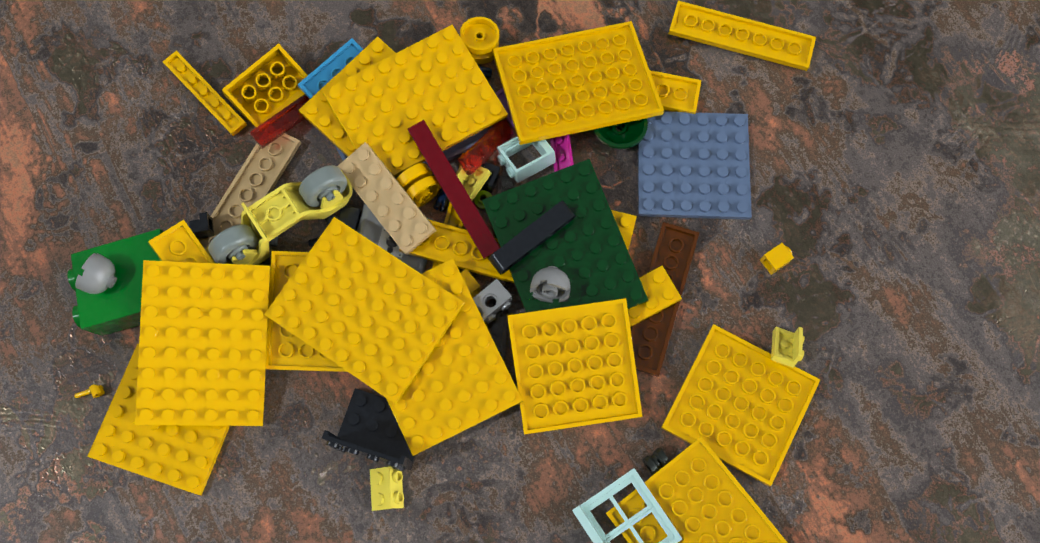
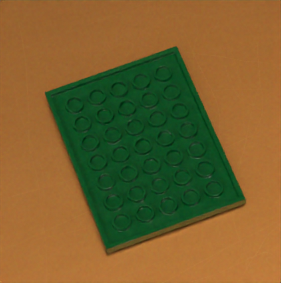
(585, 249)

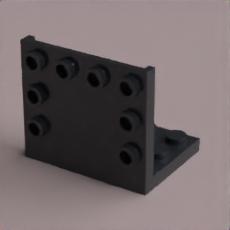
(372, 432)

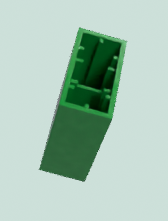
(117, 306)

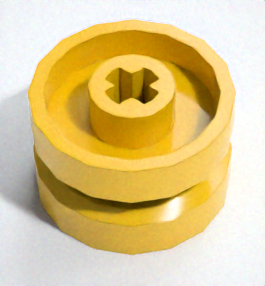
(480, 38)
(419, 183)

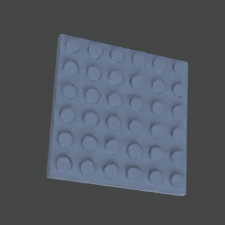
(695, 166)

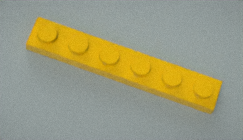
(205, 93)

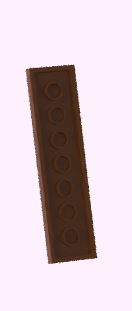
(651, 336)

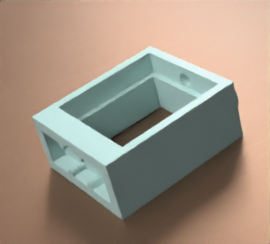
(512, 147)

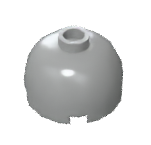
(97, 275)
(550, 284)

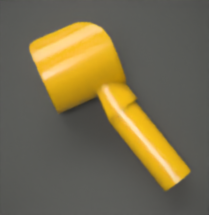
(95, 390)

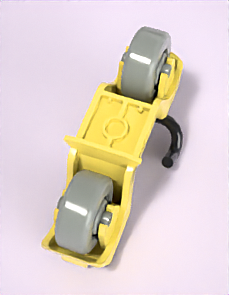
(313, 198)

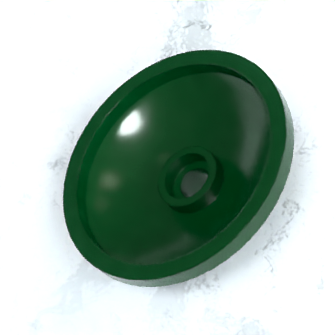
(629, 136)

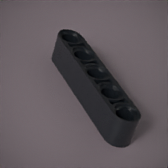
(531, 237)

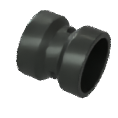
(655, 461)

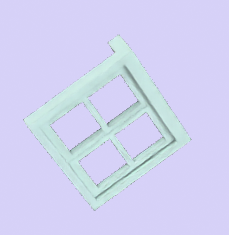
(594, 530)

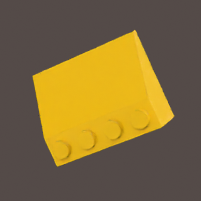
(266, 86)

